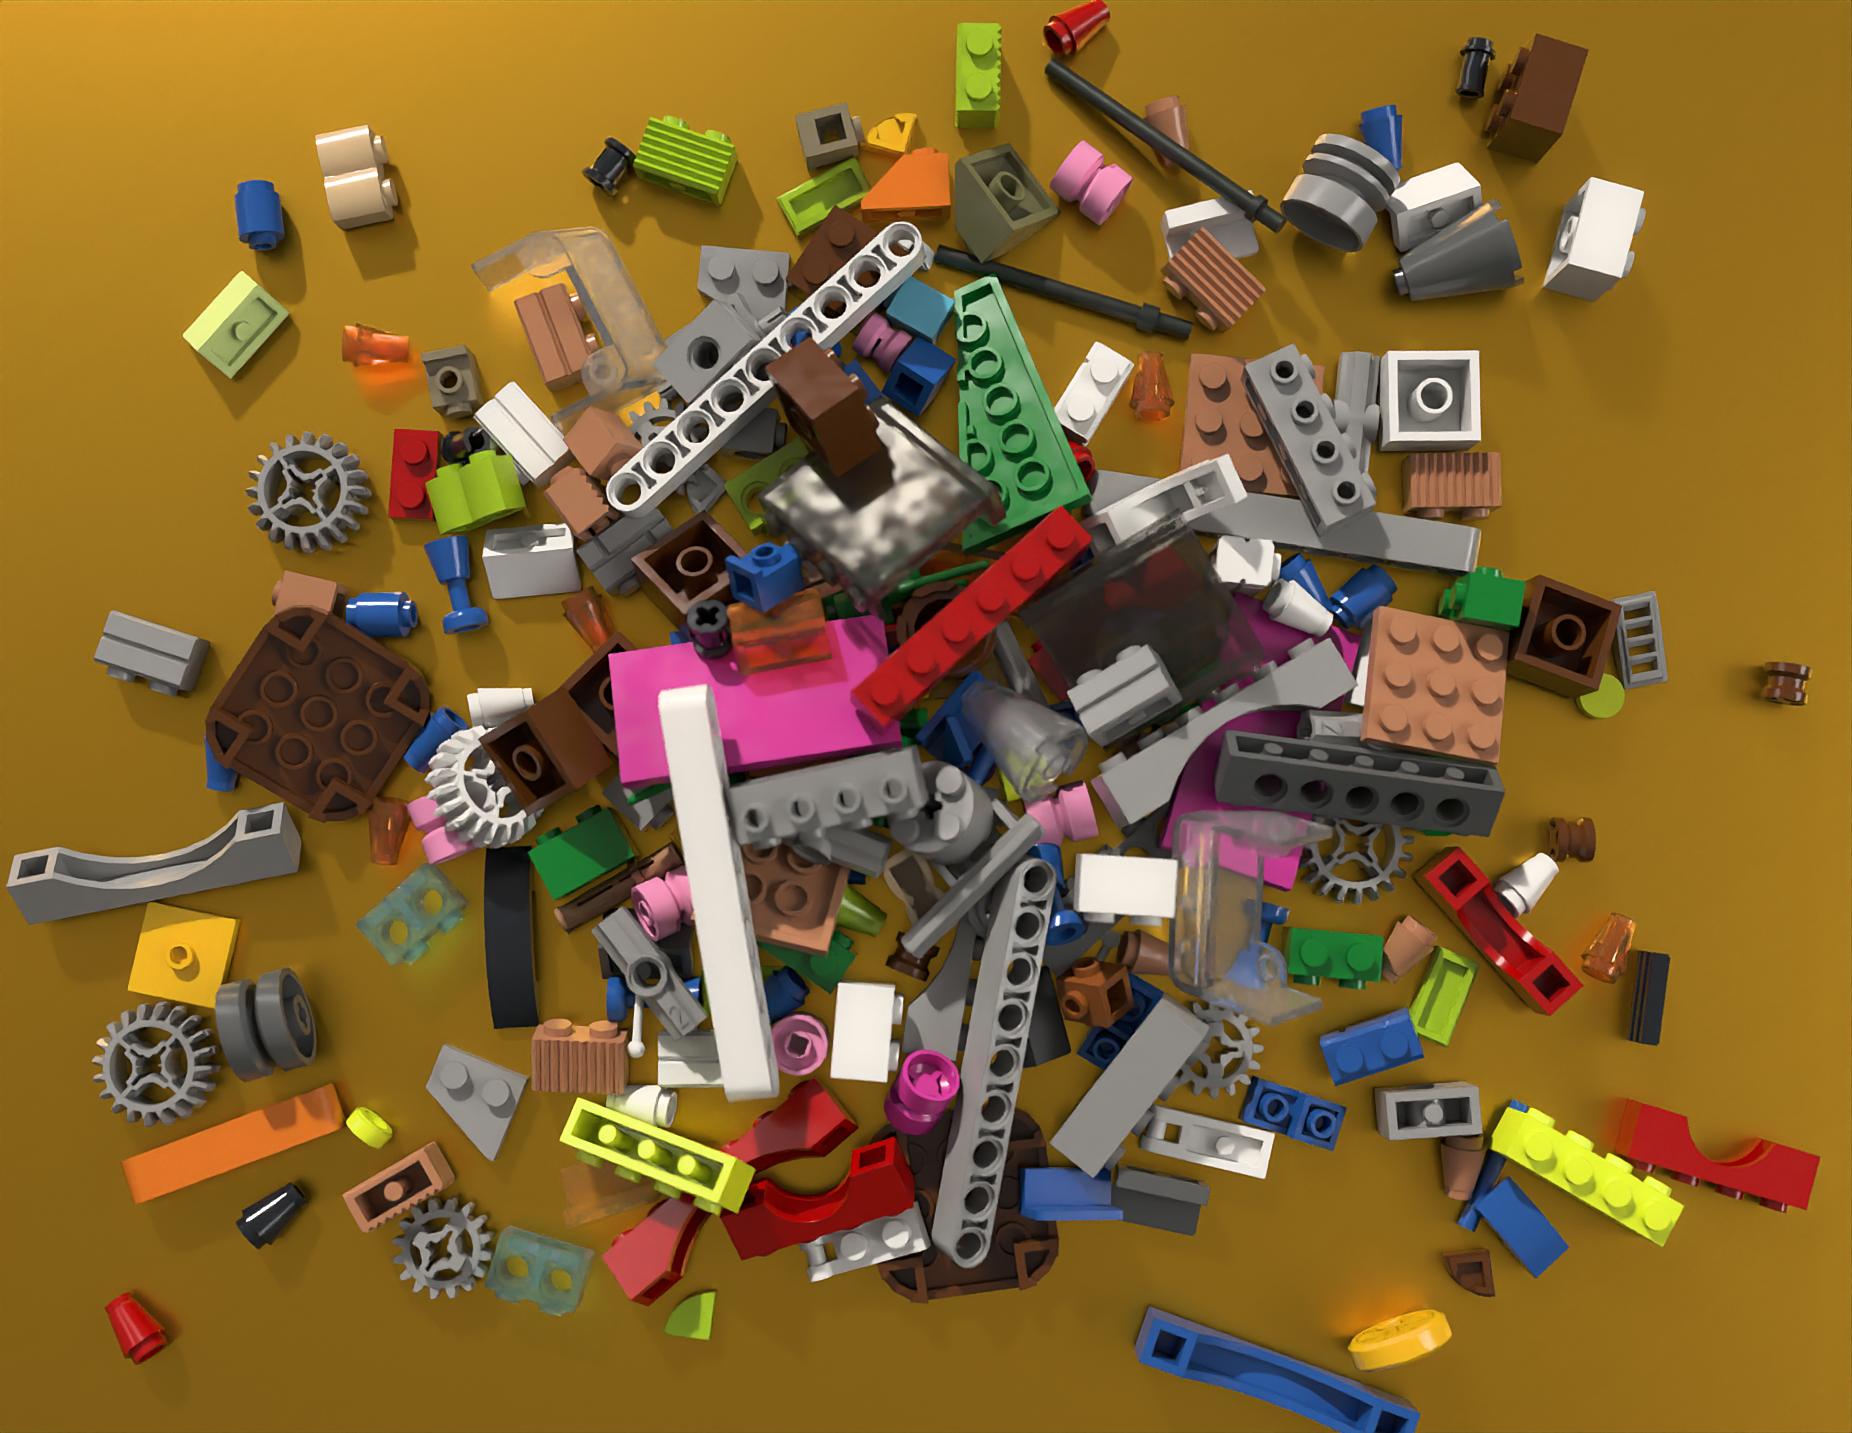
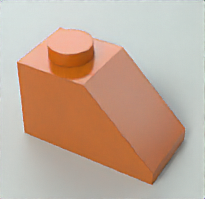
(911, 190)

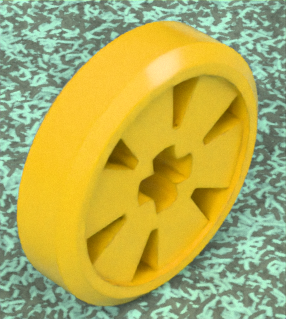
(1400, 1340)

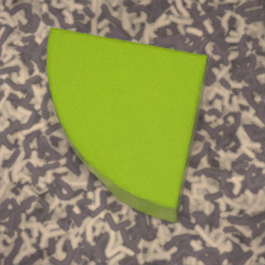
(693, 1316)

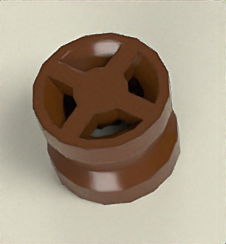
(1786, 683)
(1571, 839)
(909, 964)

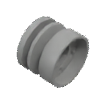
(1340, 192)

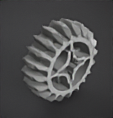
(291, 503)
(1364, 858)
(128, 1044)

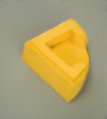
(892, 136)

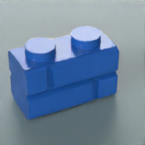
(1371, 1046)

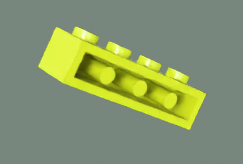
(659, 1155)
(1585, 1176)

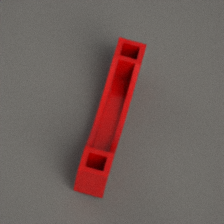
(967, 620)
(658, 1249)

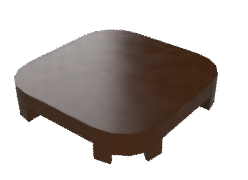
(318, 713)
(1019, 1246)

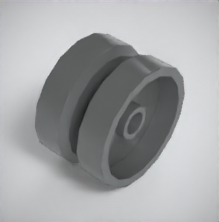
(265, 1024)

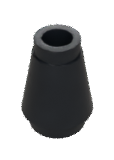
(271, 1215)

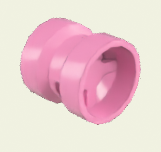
(882, 342)

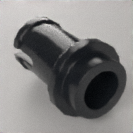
(1475, 65)
(458, 445)

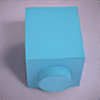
(919, 310)

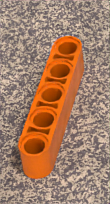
(233, 1144)

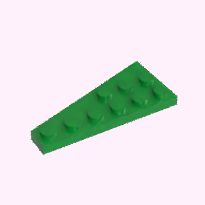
(1008, 419)

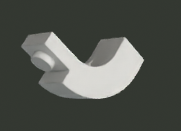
(1193, 490)

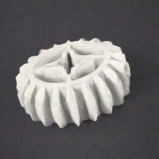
(474, 797)

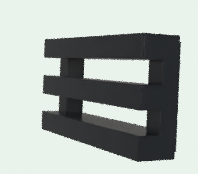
(1648, 997)

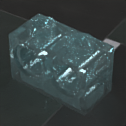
(407, 905)
(542, 1257)

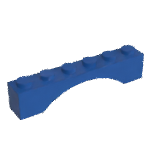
(1238, 1365)

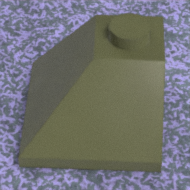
(998, 202)

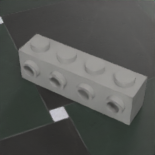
(1308, 440)
(828, 796)
(1130, 1085)

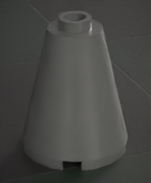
(1462, 258)

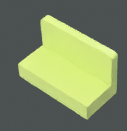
(235, 324)

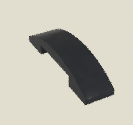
(510, 937)

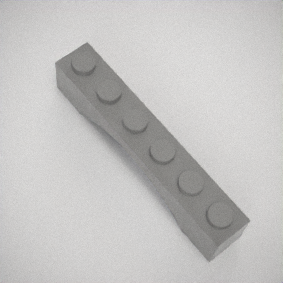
(1147, 778)
(72, 883)
(937, 1012)

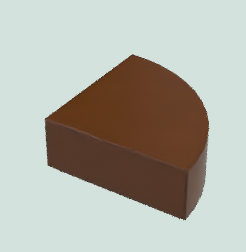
(1471, 1270)

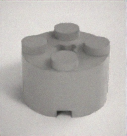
(951, 821)

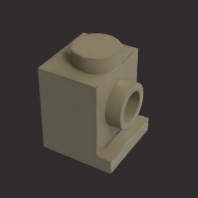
(818, 124)
(449, 363)

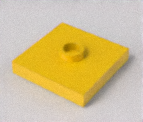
(183, 954)

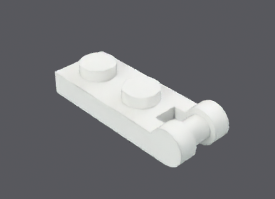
(1209, 1141)
(867, 1244)

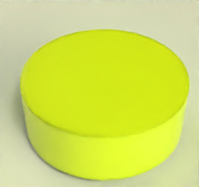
(1605, 701)
(369, 1127)

